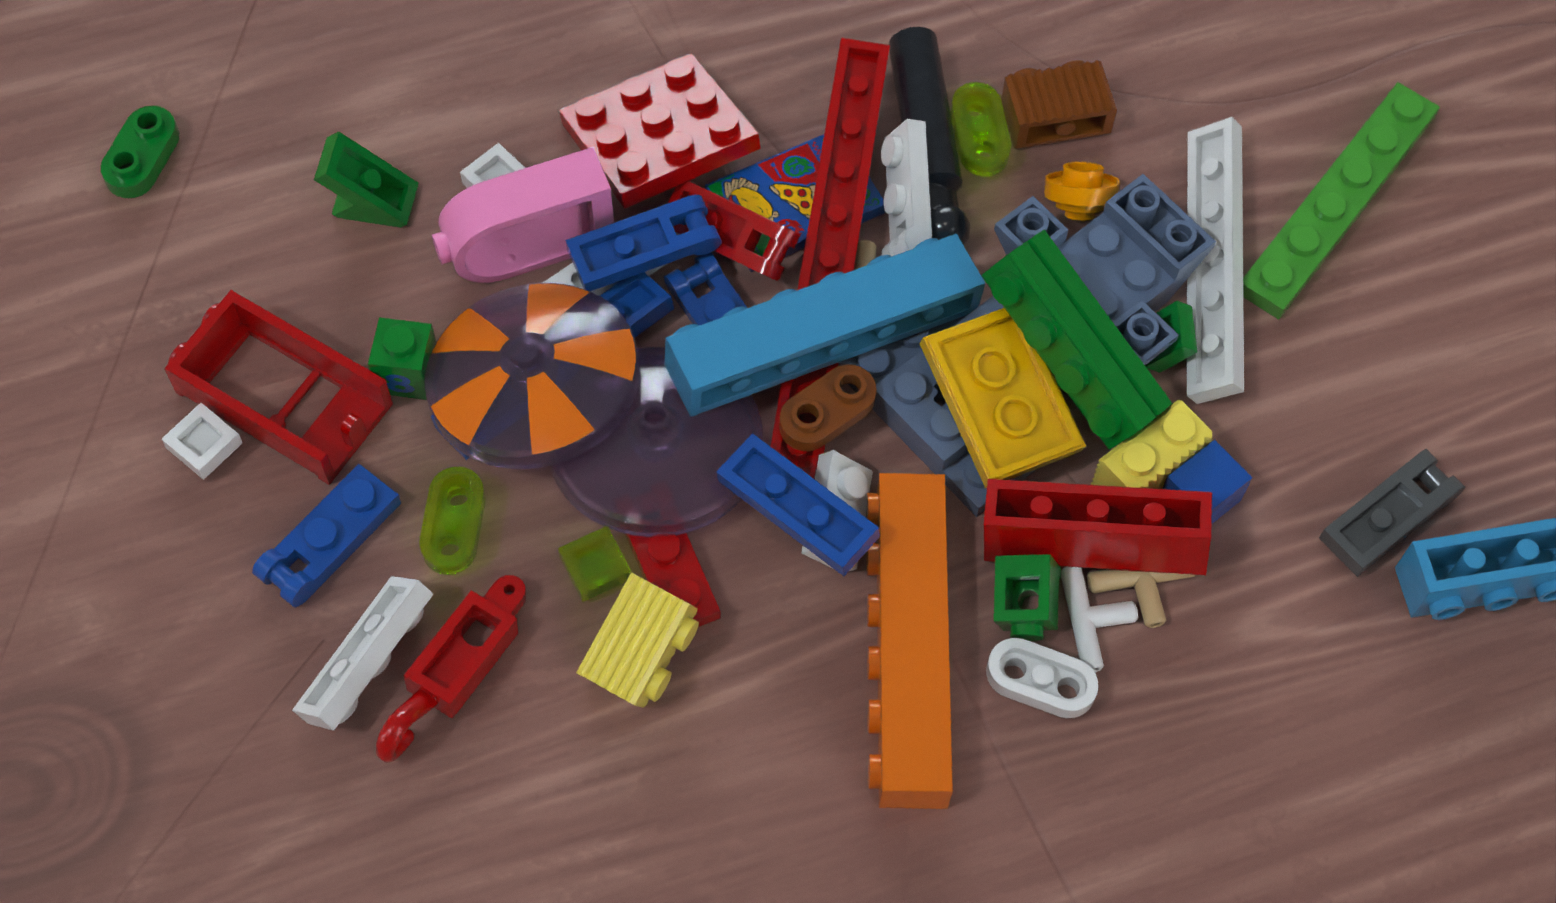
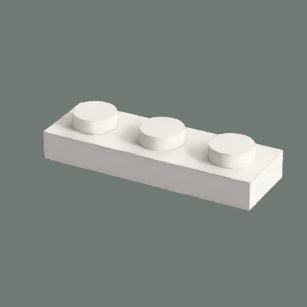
(363, 653)

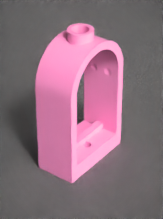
(523, 218)

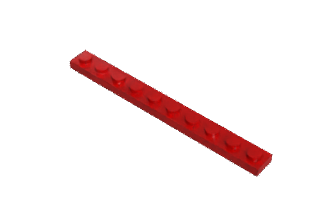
(838, 197)

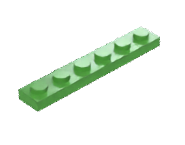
(1337, 200)

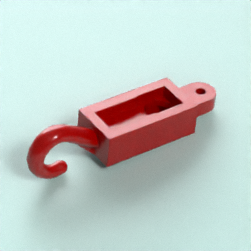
(451, 667)

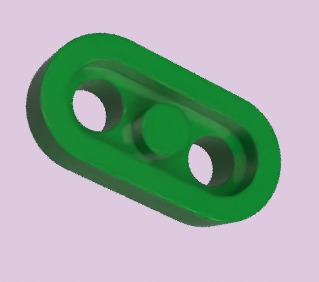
(144, 148)

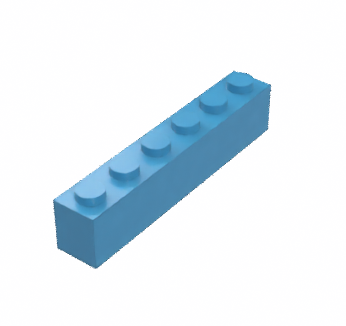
(822, 323)

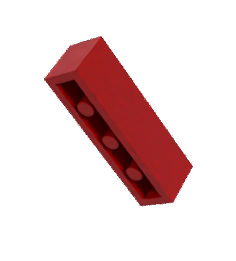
(1099, 525)

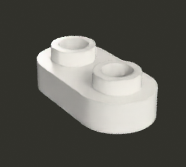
(1043, 673)

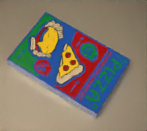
(784, 190)

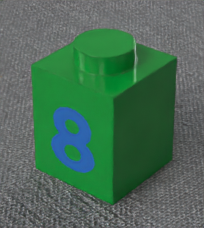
(402, 355)

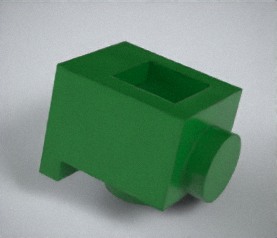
(1015, 581)

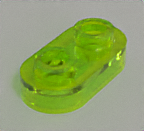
(982, 132)
(450, 523)

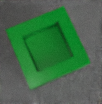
(1180, 319)

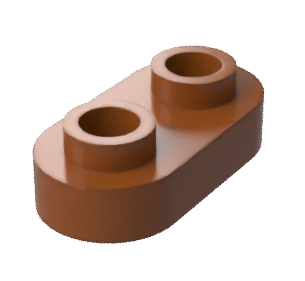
(830, 405)

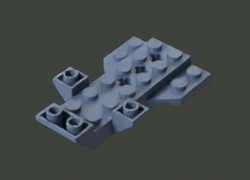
(1127, 259)

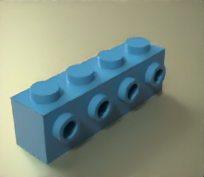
(1479, 569)

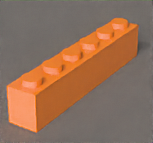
(912, 643)

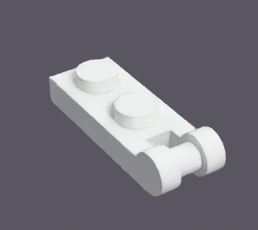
(907, 187)

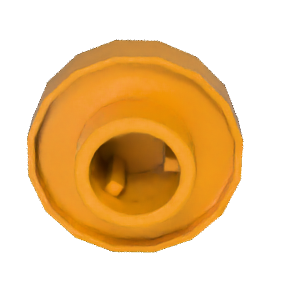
(1080, 189)

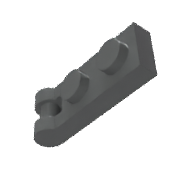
(1390, 513)

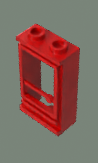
(338, 428)

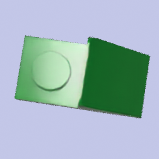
(364, 184)

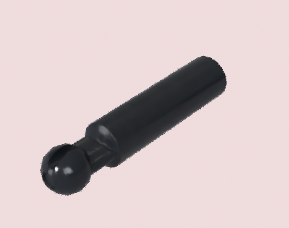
(924, 98)

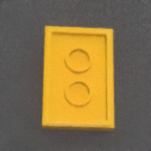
(1001, 397)

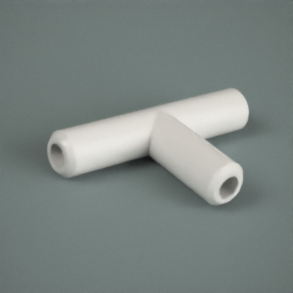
(1087, 617)

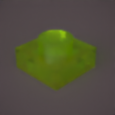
(594, 563)

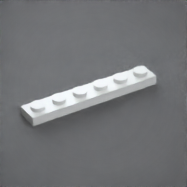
(1217, 282)

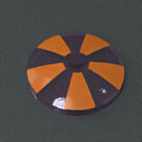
(532, 375)

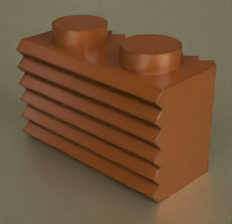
(1058, 103)

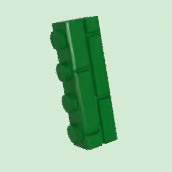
(1076, 340)

